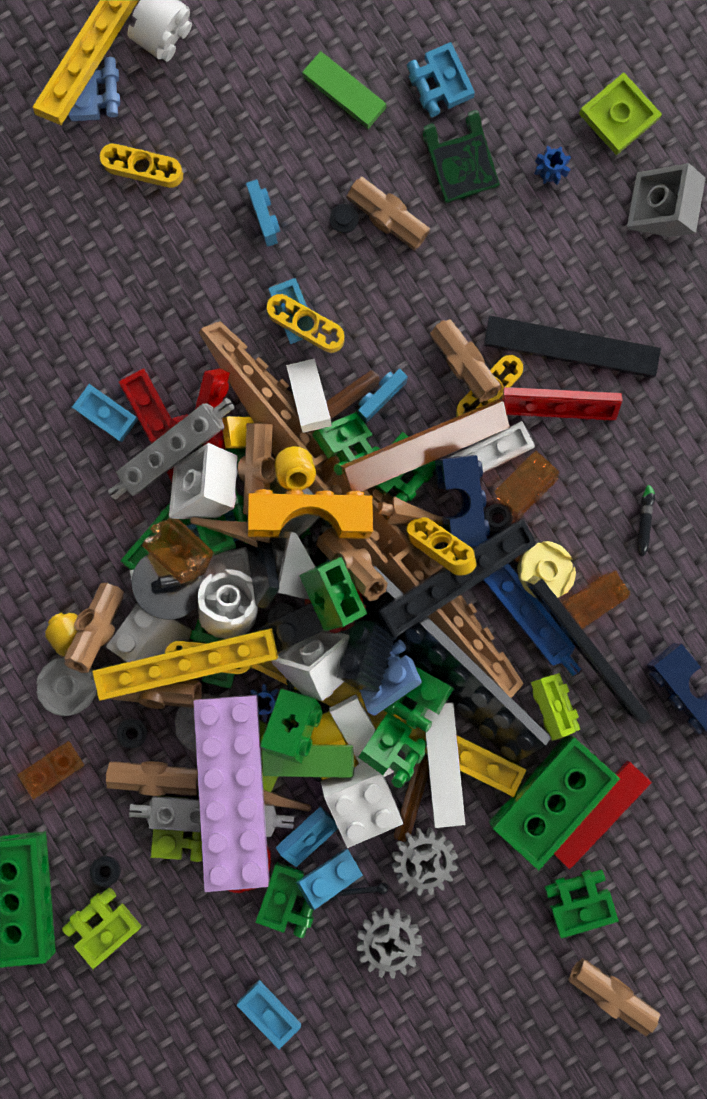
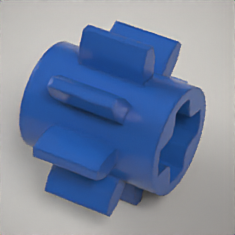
(555, 157)
(263, 694)

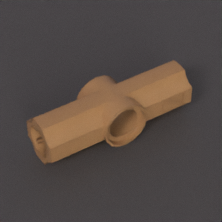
(388, 213)
(465, 360)
(257, 465)
(357, 562)
(94, 628)
(176, 694)
(152, 778)
(614, 997)

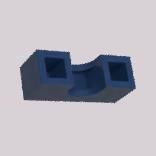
(464, 475)
(673, 671)

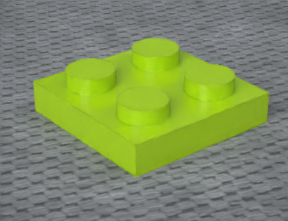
(620, 113)

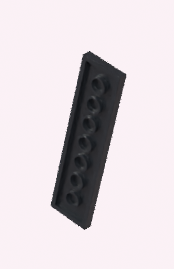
(474, 691)

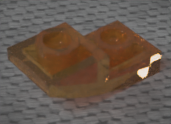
(51, 770)

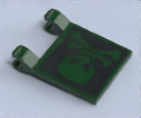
(464, 163)

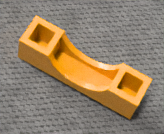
(348, 514)

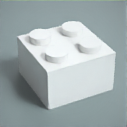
(361, 804)

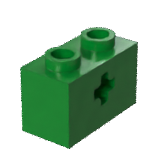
(333, 594)
(287, 712)

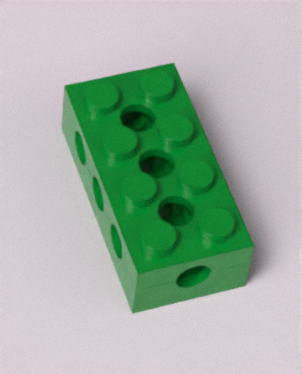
(573, 806)
(34, 911)

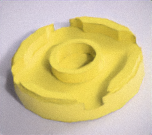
(551, 564)

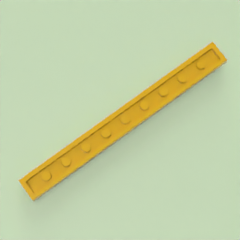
(472, 758)

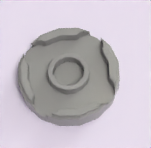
(65, 689)

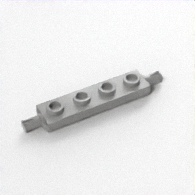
(171, 448)
(184, 815)

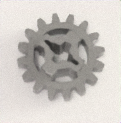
(424, 874)
(400, 947)

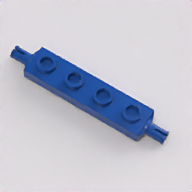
(532, 618)

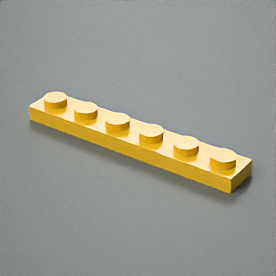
(82, 59)
(185, 664)

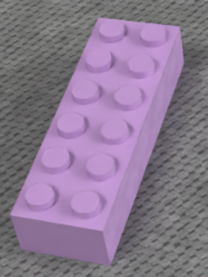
(231, 793)

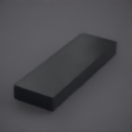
(263, 573)

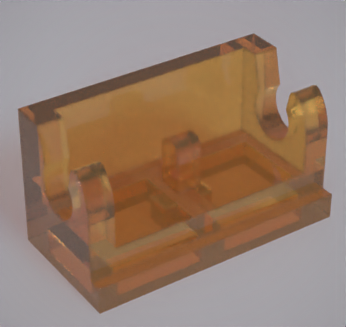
(527, 484)
(178, 550)
(597, 598)

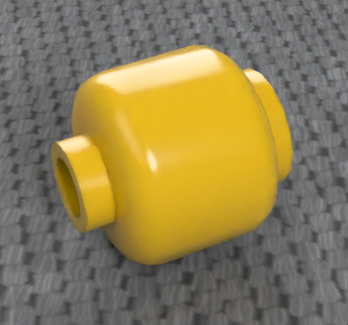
(295, 468)
(61, 632)

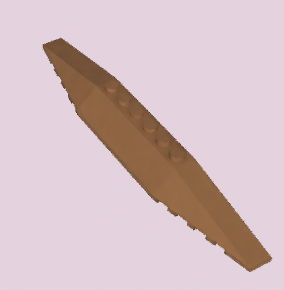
(389, 544)

